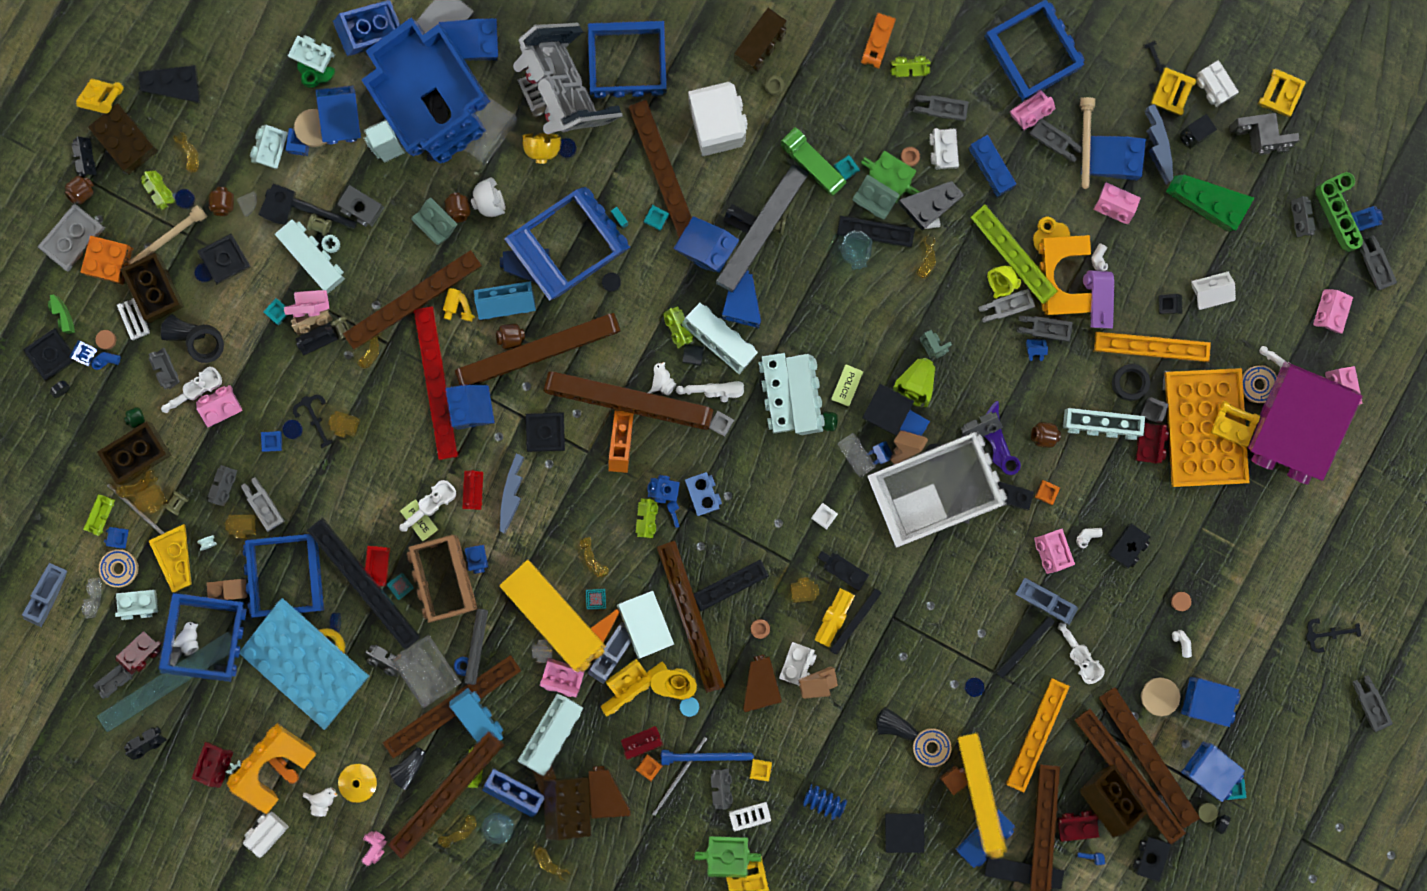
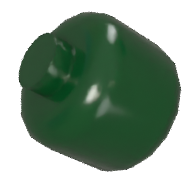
(134, 417)
(830, 420)

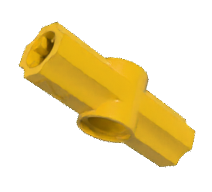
(834, 617)

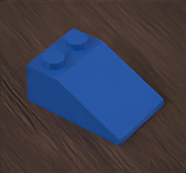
(365, 26)
(474, 38)
(1117, 157)

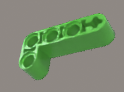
(811, 161)
(1343, 212)

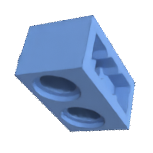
(698, 495)

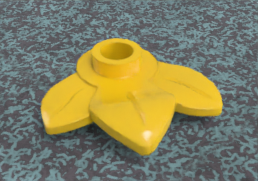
(1055, 230)

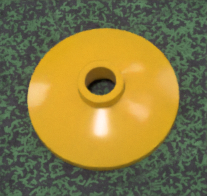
(366, 779)

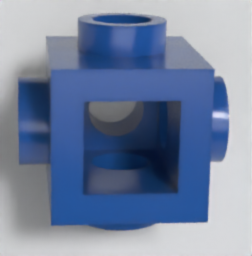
(663, 489)

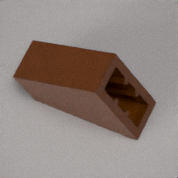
(761, 685)
(605, 795)

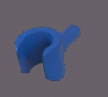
(672, 507)
(1099, 858)

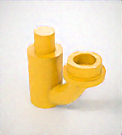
(451, 303)

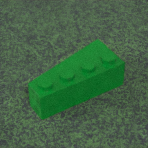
(1215, 203)

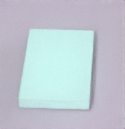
(645, 624)

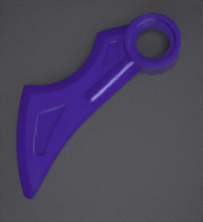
(1000, 450)

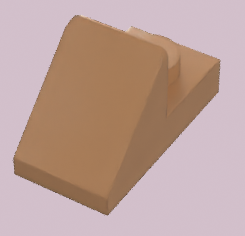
(907, 446)
(227, 589)
(818, 683)

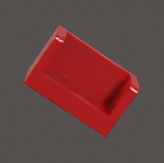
(378, 563)

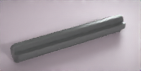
(476, 646)

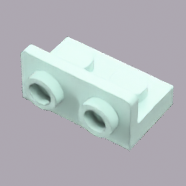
(311, 54)
(268, 146)
(136, 603)

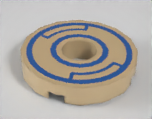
(1249, 377)
(107, 564)
(943, 747)

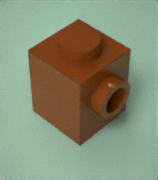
(954, 779)

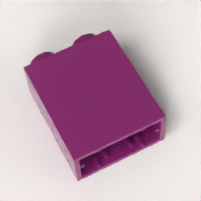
(1303, 423)

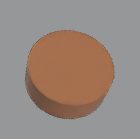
(910, 156)
(106, 339)
(1181, 601)
(760, 628)

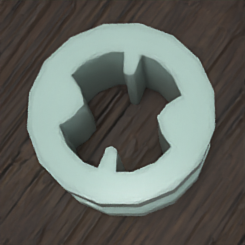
(326, 247)
(207, 543)

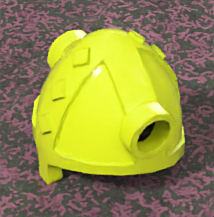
(1003, 280)

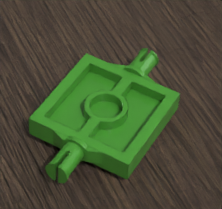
(892, 173)
(727, 857)

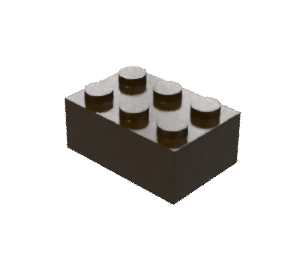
(760, 41)
(123, 139)
(152, 287)
(134, 453)
(1113, 801)
(567, 808)

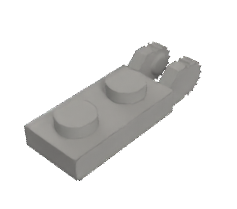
(1009, 305)
(263, 506)

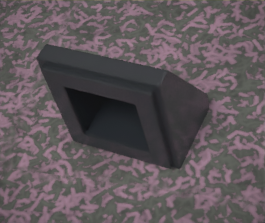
(1170, 304)
(693, 355)

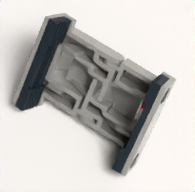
(565, 97)

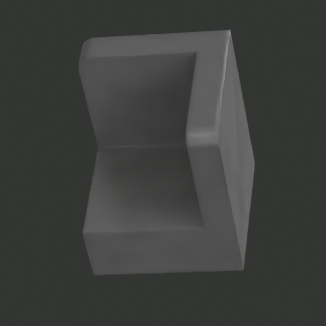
(1154, 410)

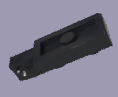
(844, 570)

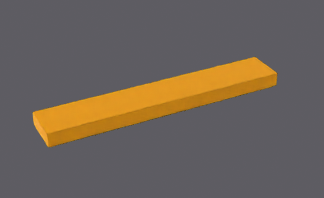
(1152, 346)
(1037, 735)

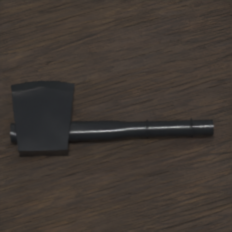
(279, 204)

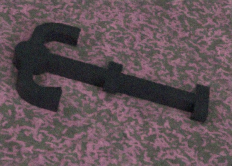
(1159, 67)
(306, 401)
(1311, 636)

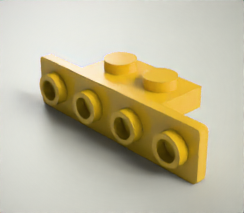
(628, 684)

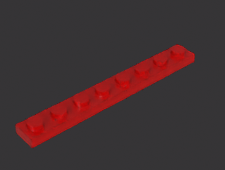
(435, 383)

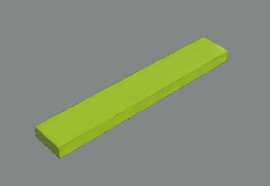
(1014, 254)

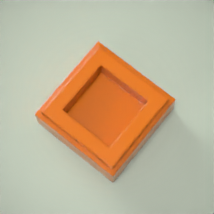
(1047, 492)
(649, 767)

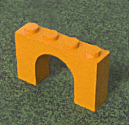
(1052, 252)
(277, 743)

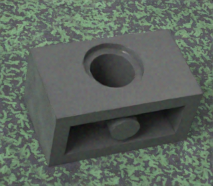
(352, 198)

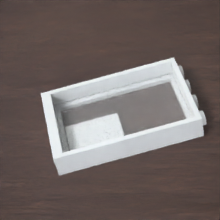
(937, 489)

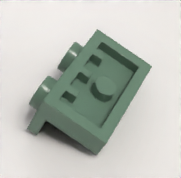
(875, 197)
(434, 221)
(931, 344)

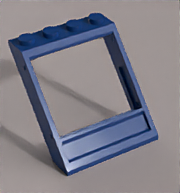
(539, 263)

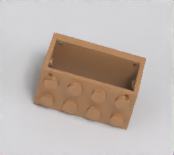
(461, 572)

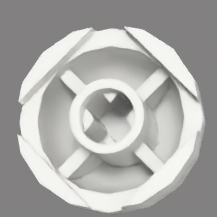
(488, 199)

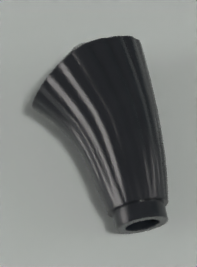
(176, 330)
(893, 724)
(406, 771)

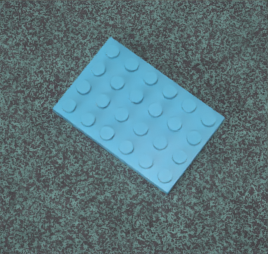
(303, 664)

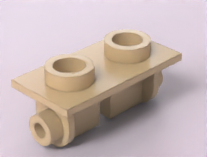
(305, 324)

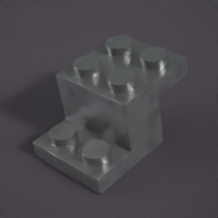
(1264, 133)

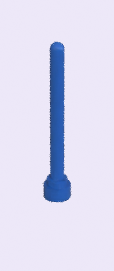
(668, 757)

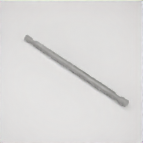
(137, 511)
(678, 778)

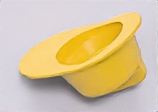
(674, 684)

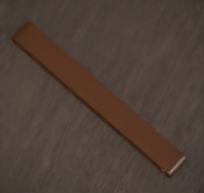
(538, 350)
(628, 400)

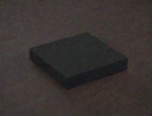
(223, 259)
(49, 354)
(888, 409)
(545, 432)
(904, 833)

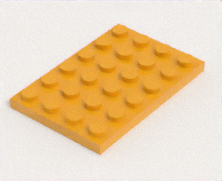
(1195, 452)

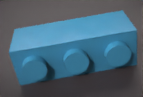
(504, 300)
(474, 716)

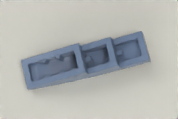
(1161, 151)
(509, 500)

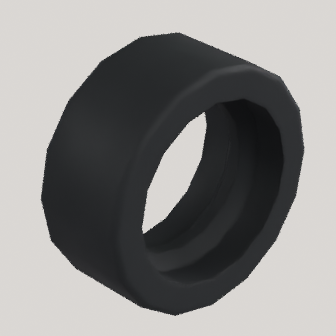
(209, 357)
(1145, 382)

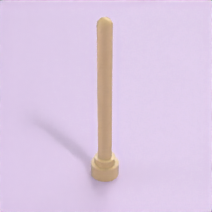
(1087, 105)
(196, 215)

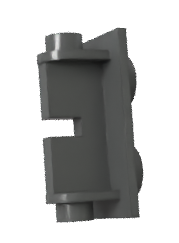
(1301, 208)
(168, 376)
(989, 424)
(220, 493)
(377, 658)
(112, 680)
(723, 798)

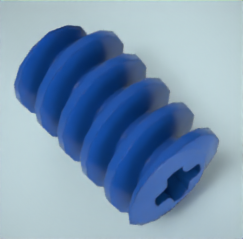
(824, 802)

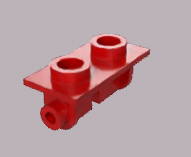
(472, 490)

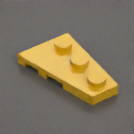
(173, 557)

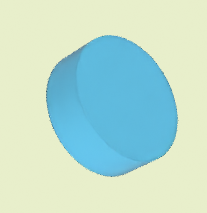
(689, 707)

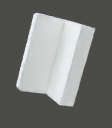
(1214, 290)

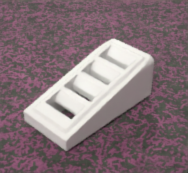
(537, 106)
(741, 811)

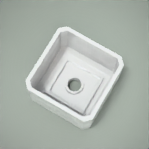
(718, 118)

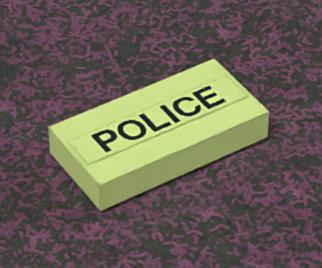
(847, 385)
(424, 526)

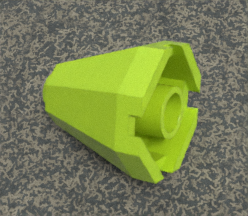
(917, 382)

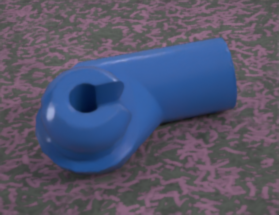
(103, 359)

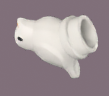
(662, 380)
(187, 639)
(321, 801)

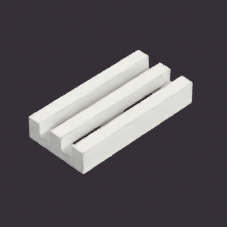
(128, 326)

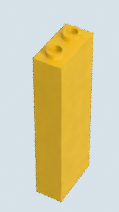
(553, 616)
(982, 795)

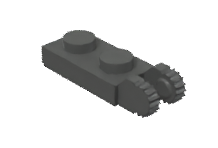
(942, 107)
(1055, 139)
(1377, 265)
(1047, 328)
(1373, 705)

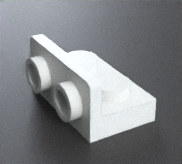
(945, 149)
(797, 663)

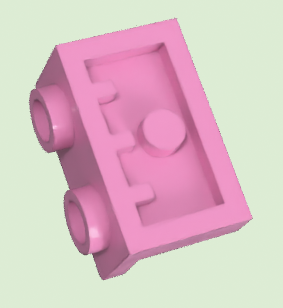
(1054, 551)

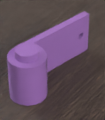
(1102, 297)

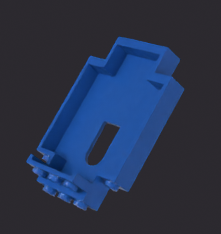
(410, 68)

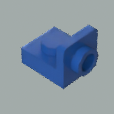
(1368, 218)
(476, 559)

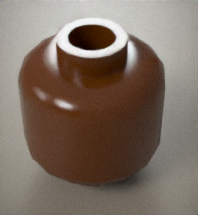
(79, 189)
(221, 201)
(457, 207)
(509, 336)
(1045, 435)

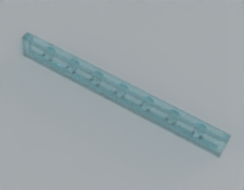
(164, 683)

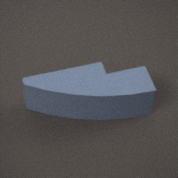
(44, 595)
(1047, 601)
(613, 652)

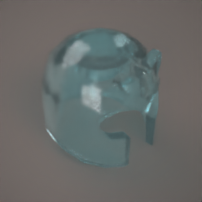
(856, 249)
(497, 828)

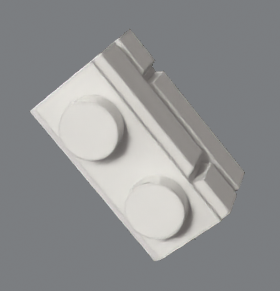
(1216, 83)
(265, 834)

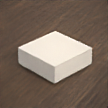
(824, 516)

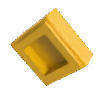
(760, 770)

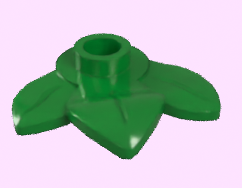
(318, 76)

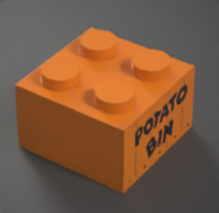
(105, 259)

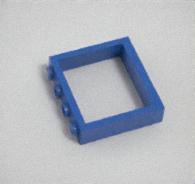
(619, 29)
(1008, 65)
(251, 570)
(176, 602)

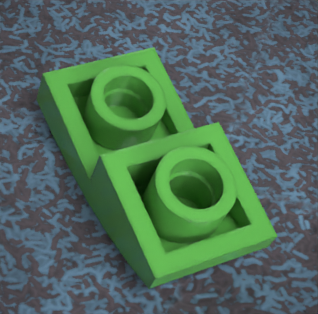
(58, 308)

